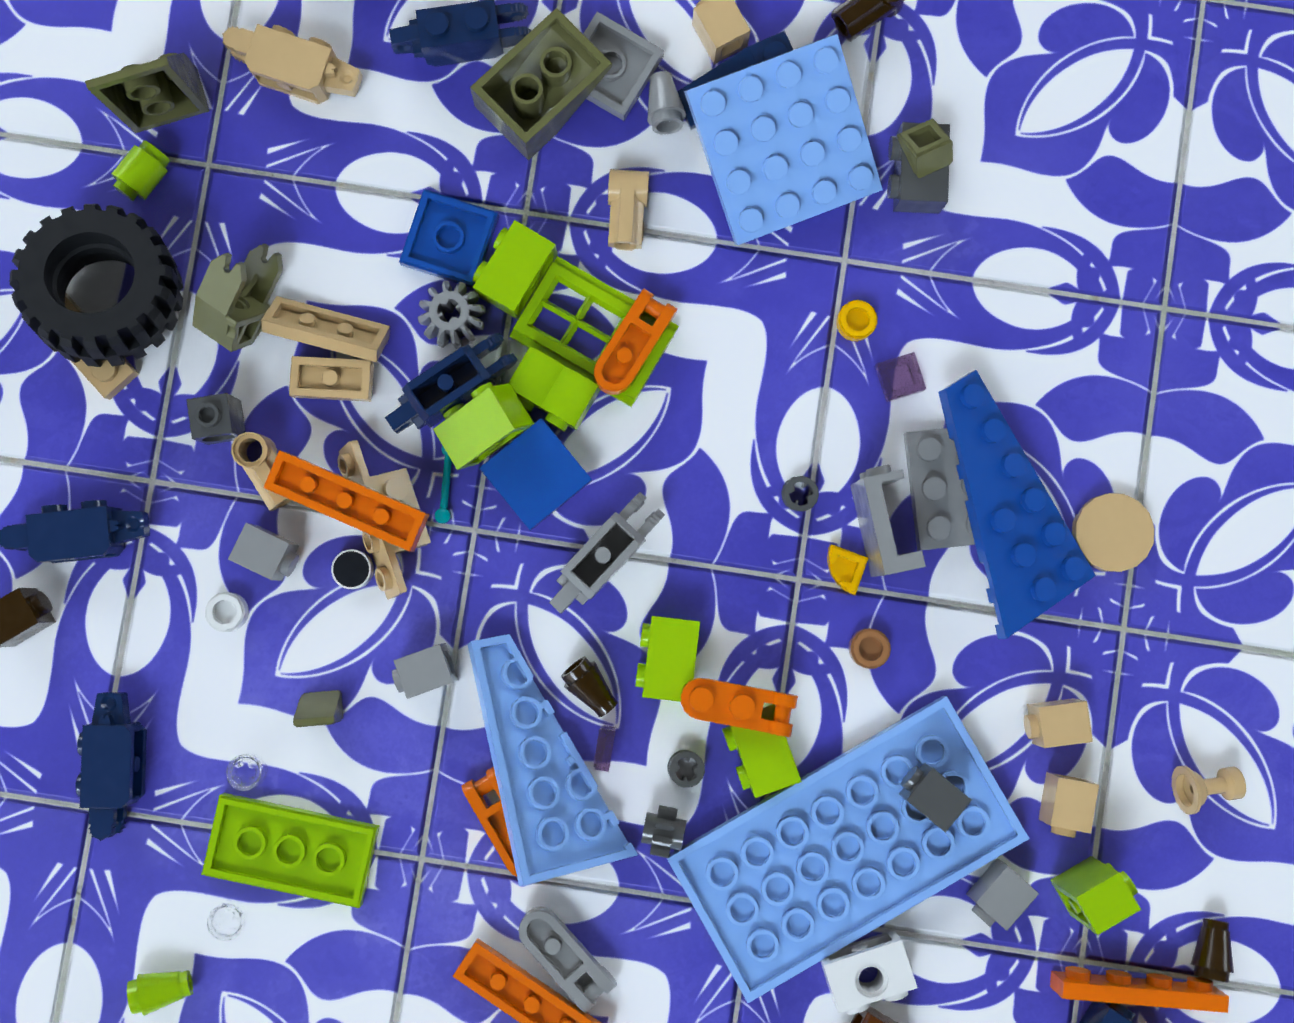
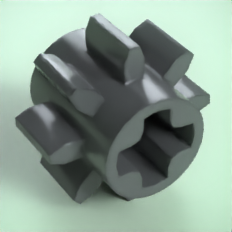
(663, 831)

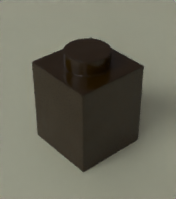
(23, 615)

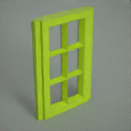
(593, 291)

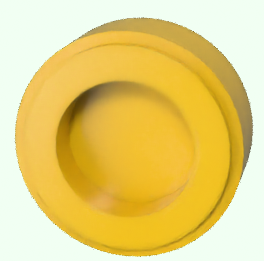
(856, 320)

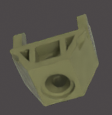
(235, 300)

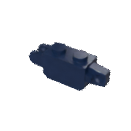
(460, 32)
(448, 384)
(76, 534)
(111, 764)

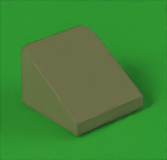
(926, 147)
(319, 709)

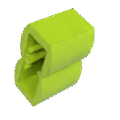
(553, 389)

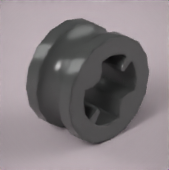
(810, 499)
(698, 769)

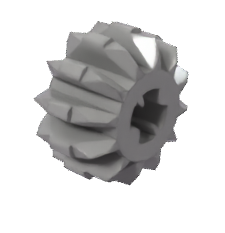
(446, 302)

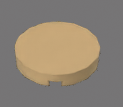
(1113, 532)

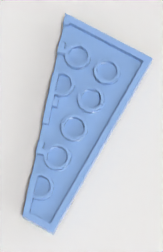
(543, 784)

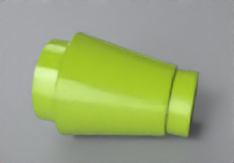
(158, 990)

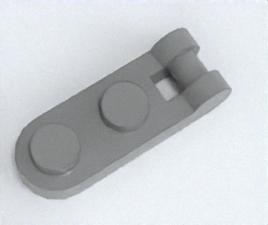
(564, 957)

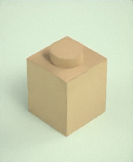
(720, 28)
(1058, 723)
(1068, 804)

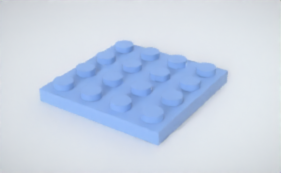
(784, 139)

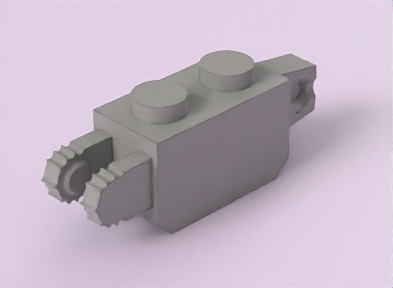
(603, 555)

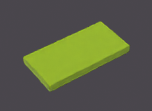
(290, 850)

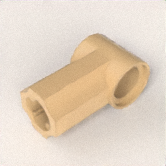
(627, 199)
(260, 469)

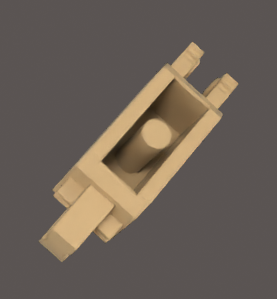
(292, 64)

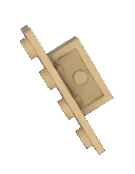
(395, 485)

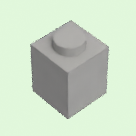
(265, 552)
(424, 671)
(1001, 895)

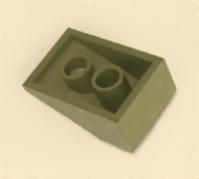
(540, 83)
(152, 92)

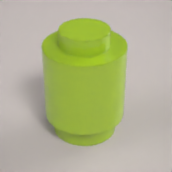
(140, 171)

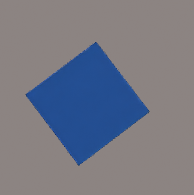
(448, 238)
(535, 474)

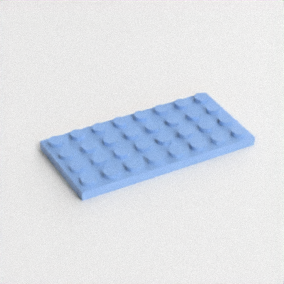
(842, 851)

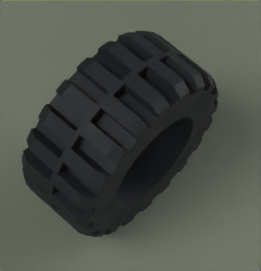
(66, 247)

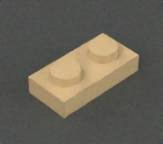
(331, 378)

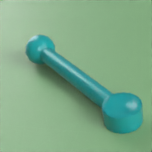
(443, 515)

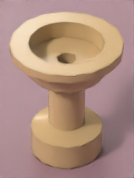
(1192, 790)

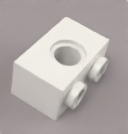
(893, 977)

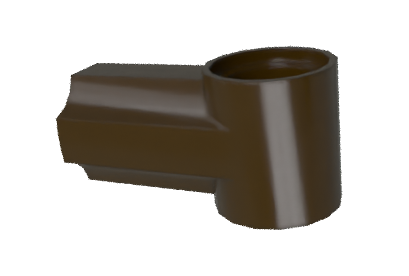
(858, 16)

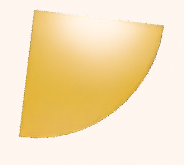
(846, 568)

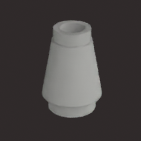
(664, 104)

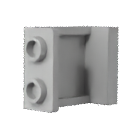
(876, 526)

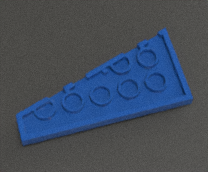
(1012, 518)

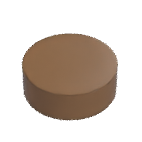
(869, 648)

